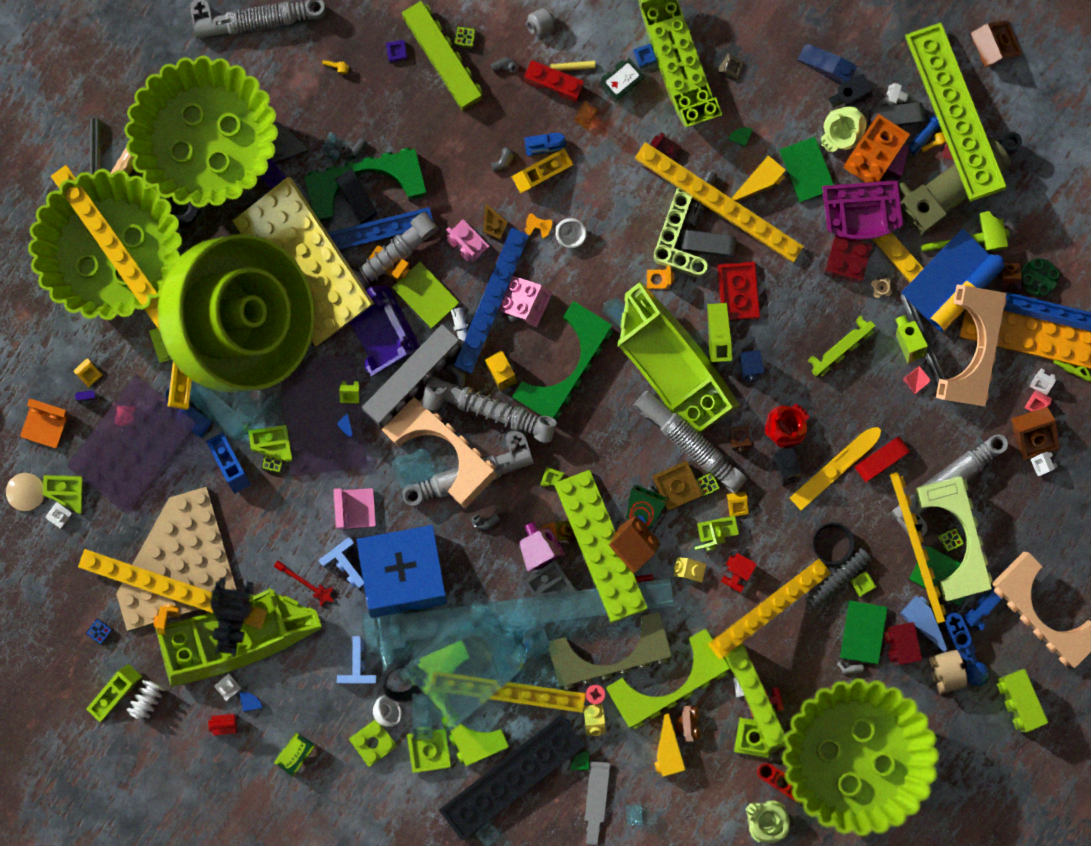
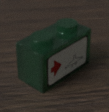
(621, 80)

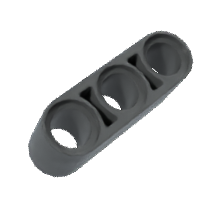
(900, 115)
(708, 243)

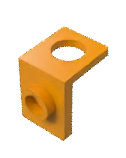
(667, 278)

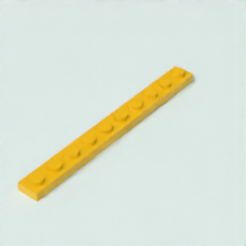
(718, 202)
(109, 242)
(157, 584)

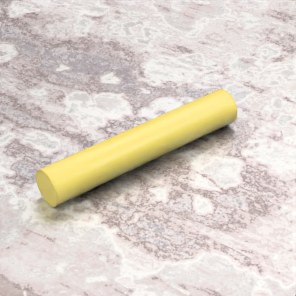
(573, 66)

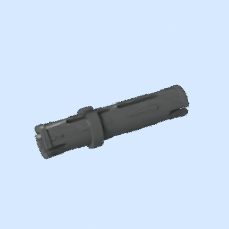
(692, 218)

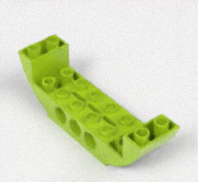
(678, 61)

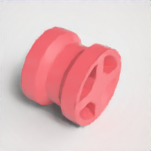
(595, 694)

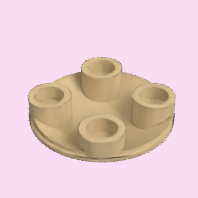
(25, 492)

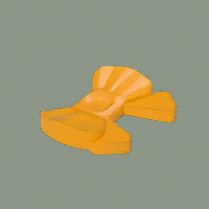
(533, 222)

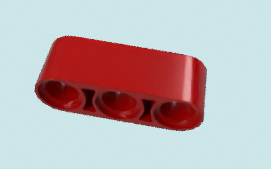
(882, 459)
(773, 778)

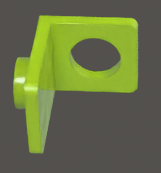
(717, 539)

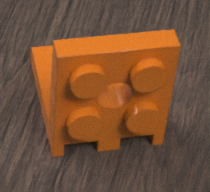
(876, 151)

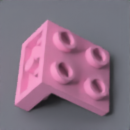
(467, 240)
(525, 300)
(354, 508)

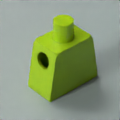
(910, 339)

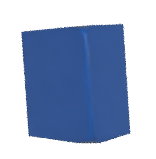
(345, 426)

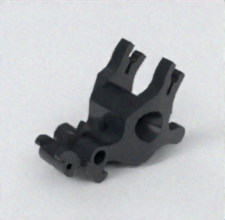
(231, 611)

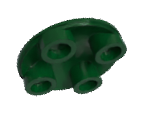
(1039, 277)

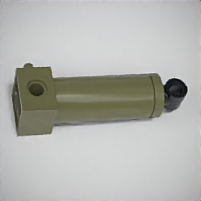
(947, 189)

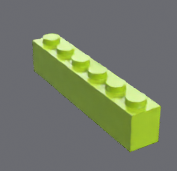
(442, 56)

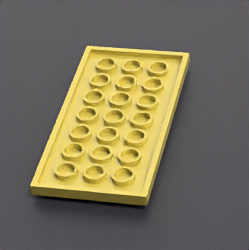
(291, 223)

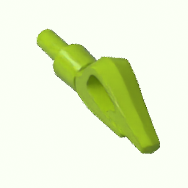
(1076, 371)

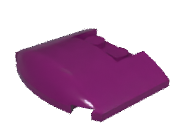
(862, 209)

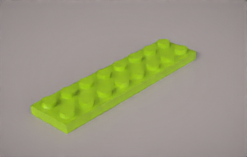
(593, 533)

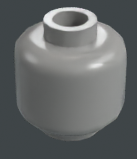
(540, 22)

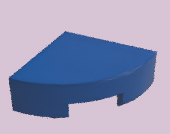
(249, 701)

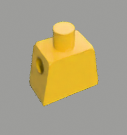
(500, 370)

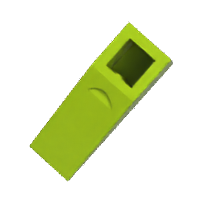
(719, 333)

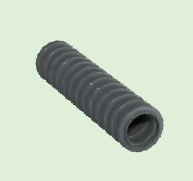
(838, 579)

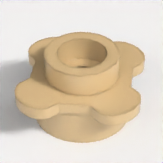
(886, 287)

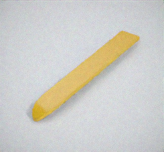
(835, 467)

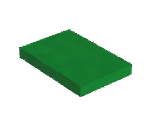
(806, 169)
(942, 568)
(863, 632)

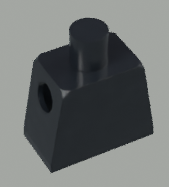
(858, 86)
(786, 465)

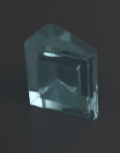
(634, 814)

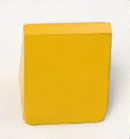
(87, 372)
(738, 504)

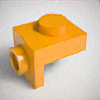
(160, 621)

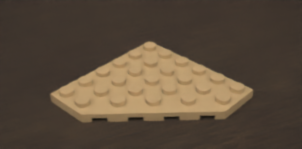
(180, 546)

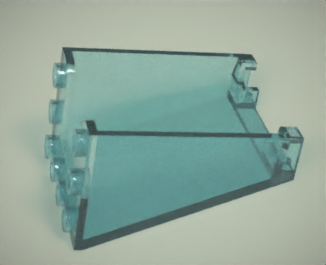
(466, 663)

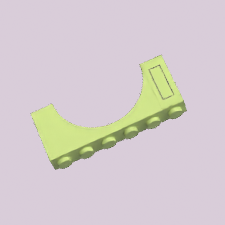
(972, 573)

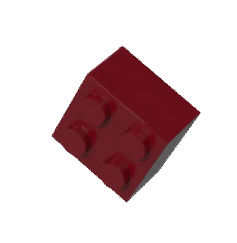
(848, 259)
(903, 644)

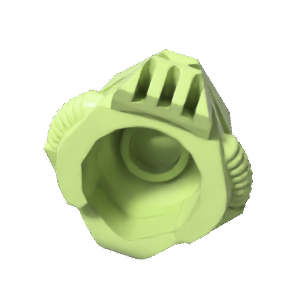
(843, 129)
(768, 821)

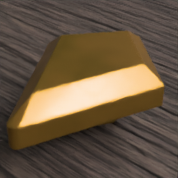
(493, 223)

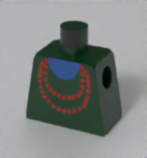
(645, 505)

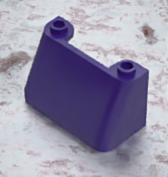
(384, 332)

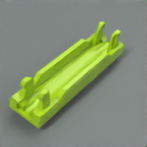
(836, 353)

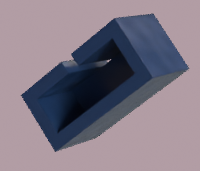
(751, 365)

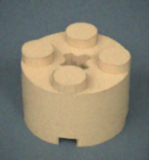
(948, 671)

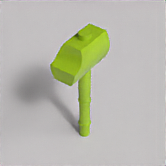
(993, 235)

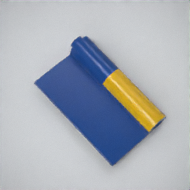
(957, 263)

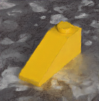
(542, 170)
(762, 179)
(668, 754)

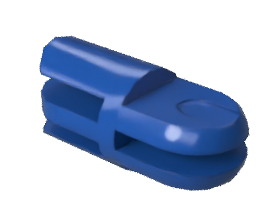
(544, 143)

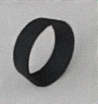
(846, 531)
(399, 696)

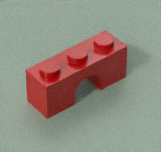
(544, 76)

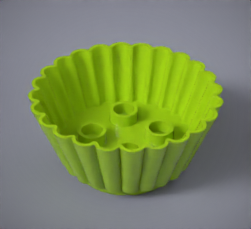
(201, 131)
(75, 264)
(860, 757)

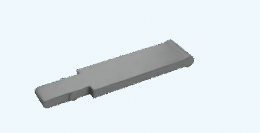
(596, 800)

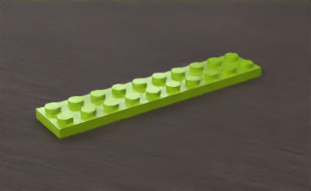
(955, 112)

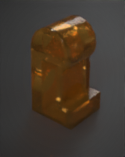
(586, 115)

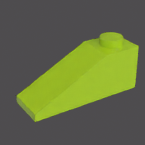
(114, 692)

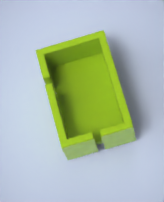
(1021, 701)

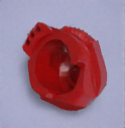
(787, 425)

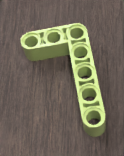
(668, 247)

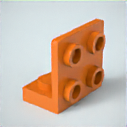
(44, 423)

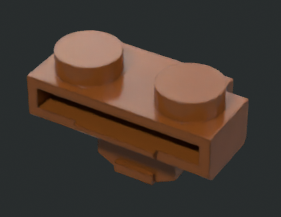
(688, 723)

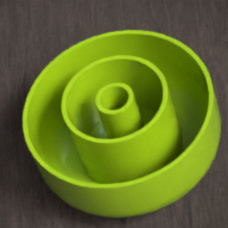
(231, 317)

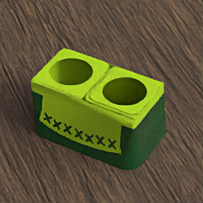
(294, 754)

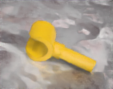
(341, 67)
(939, 140)

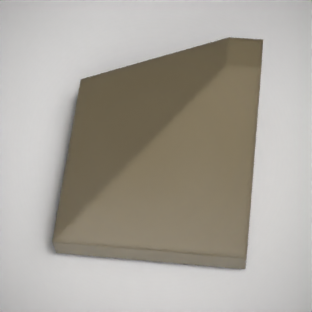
(731, 66)

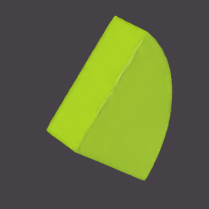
(550, 477)

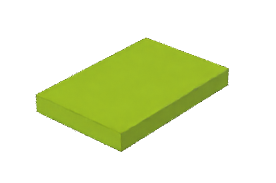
(425, 295)

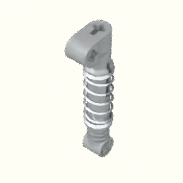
(399, 247)
(439, 391)

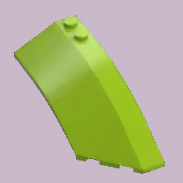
(673, 361)
(190, 646)

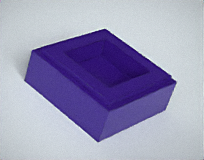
(396, 51)
(86, 396)

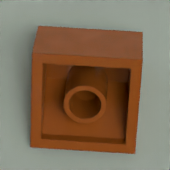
(996, 43)
(1035, 433)
(634, 543)

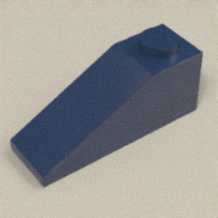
(827, 64)

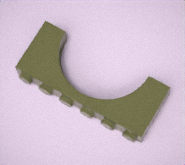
(650, 648)

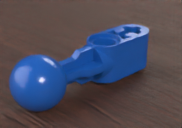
(976, 672)

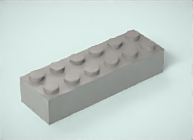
(411, 376)

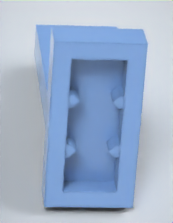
(342, 563)
(358, 666)

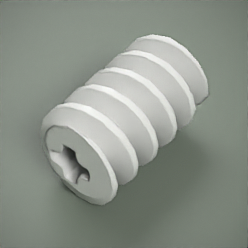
(145, 700)

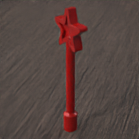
(321, 593)

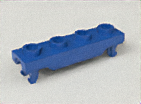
(985, 606)

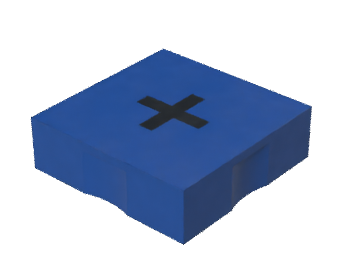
(401, 571)

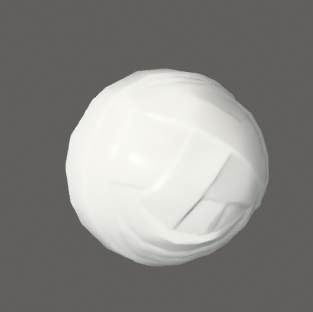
(570, 233)
(387, 711)

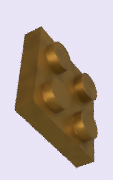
(678, 485)

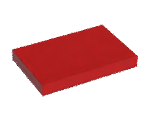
(739, 290)

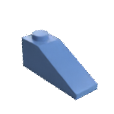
(924, 621)

